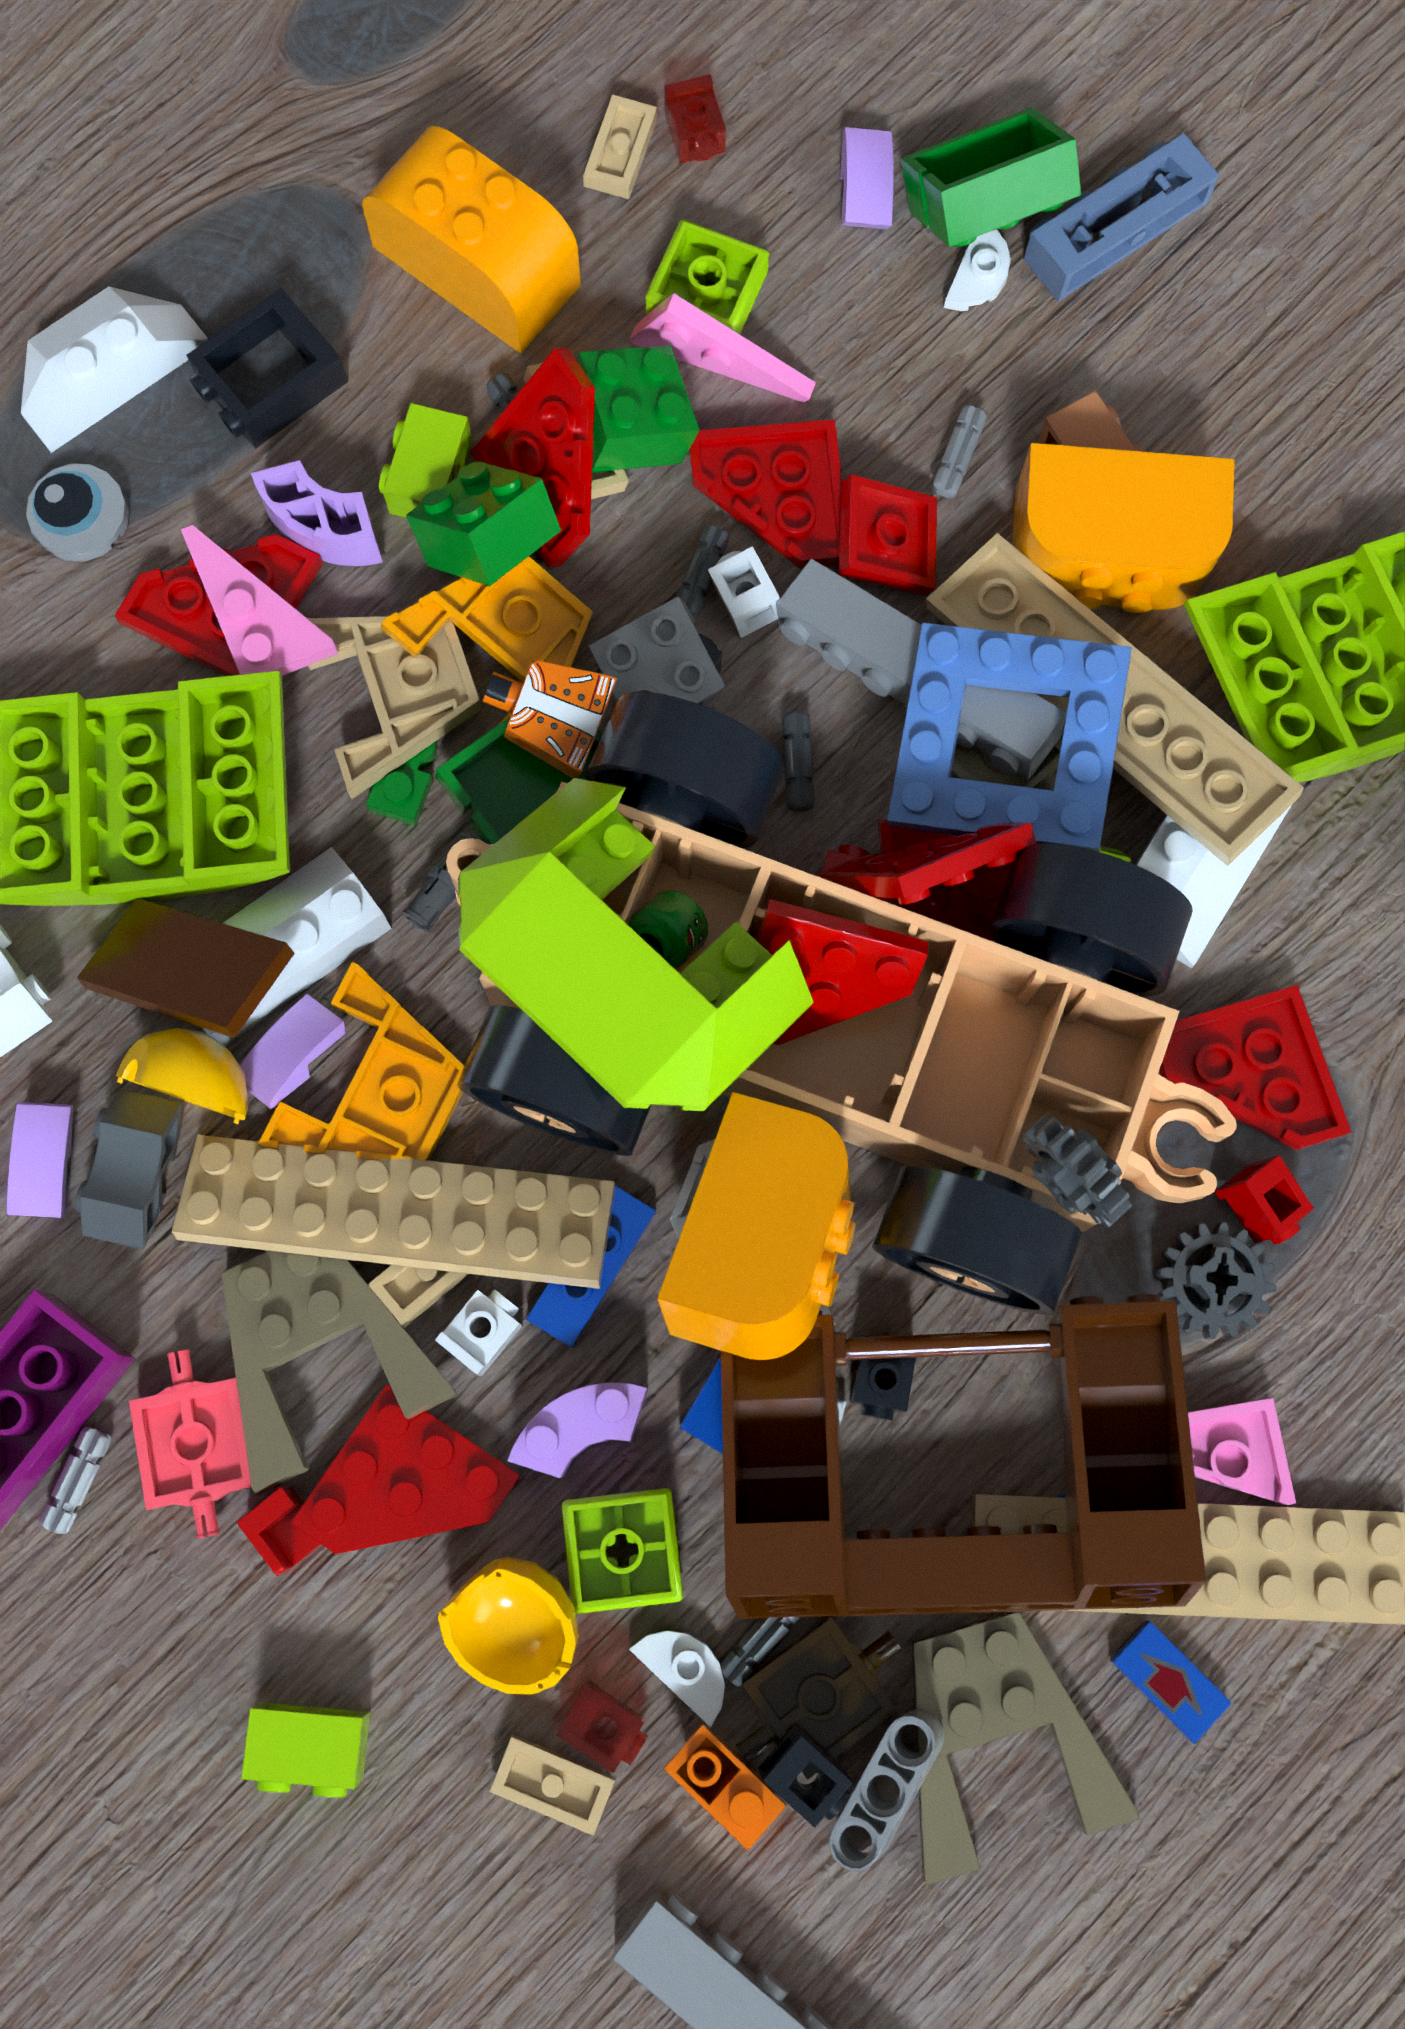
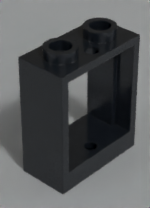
(288, 401)

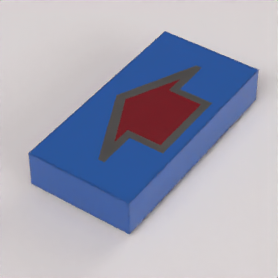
(1170, 1681)

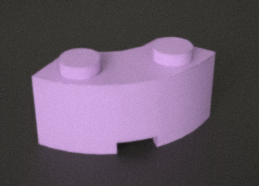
(318, 518)
(575, 1423)

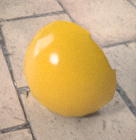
(188, 1068)
(511, 1627)

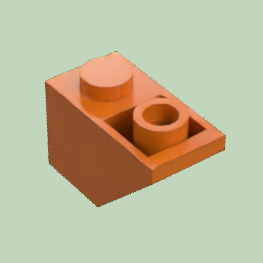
(725, 1786)

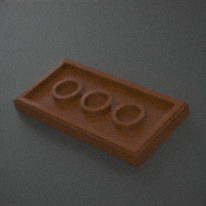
(186, 967)

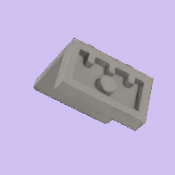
(659, 656)

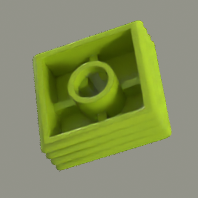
(704, 256)
(652, 1573)

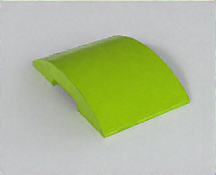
(1314, 659)
(143, 793)

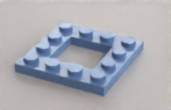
(960, 656)

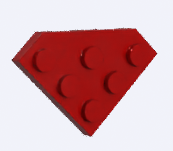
(551, 437)
(777, 484)
(178, 613)
(931, 863)
(843, 963)
(1262, 1067)
(402, 1483)

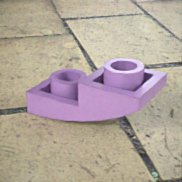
(867, 178)
(282, 1055)
(39, 1159)

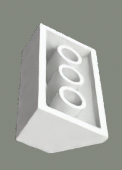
(1200, 877)
(321, 917)

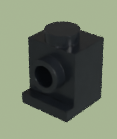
(880, 1402)
(814, 1800)

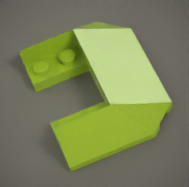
(594, 984)

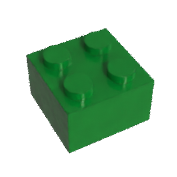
(638, 408)
(483, 522)

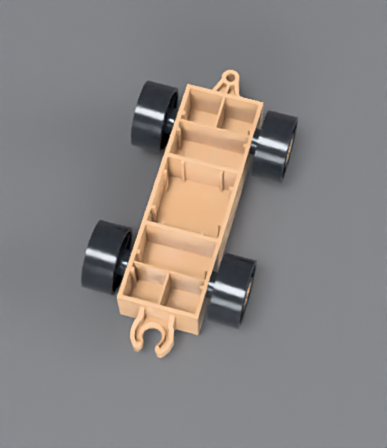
(932, 1080)

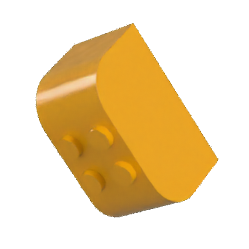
(475, 236)
(1124, 522)
(761, 1233)

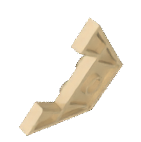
(412, 696)

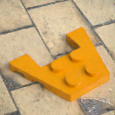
(513, 620)
(397, 1094)

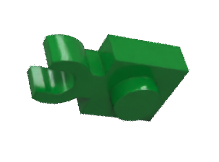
(405, 789)

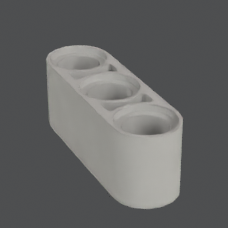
(865, 1805)

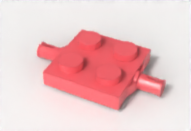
(190, 1444)

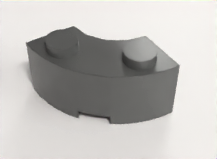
(125, 1182)

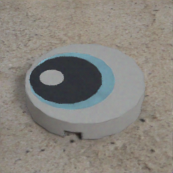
(77, 512)

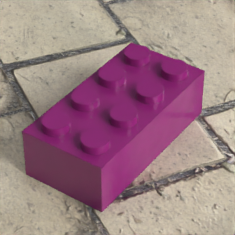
(50, 1384)

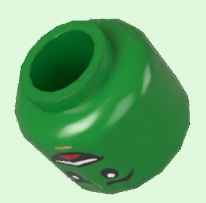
(672, 926)

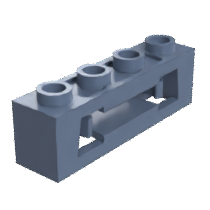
(1060, 245)

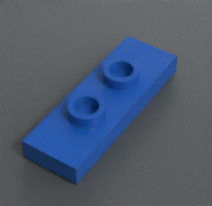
(567, 1309)

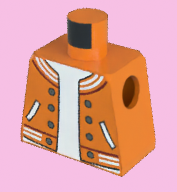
(553, 712)

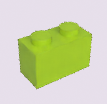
(427, 456)
(305, 1748)

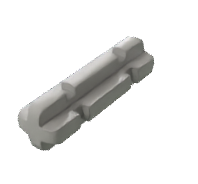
(959, 451)
(75, 1480)

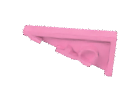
(715, 347)
(255, 620)
(1242, 1449)

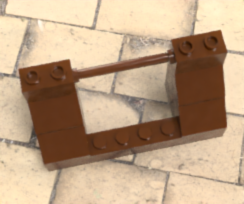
(1126, 1481)

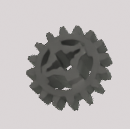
(1077, 1171)
(1213, 1302)

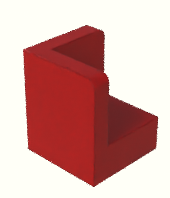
(273, 1534)

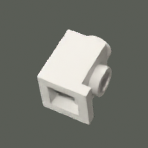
(741, 572)
(476, 1352)

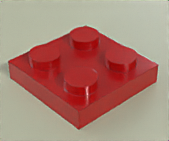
(888, 535)

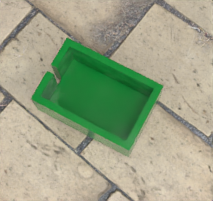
(992, 177)
(501, 782)

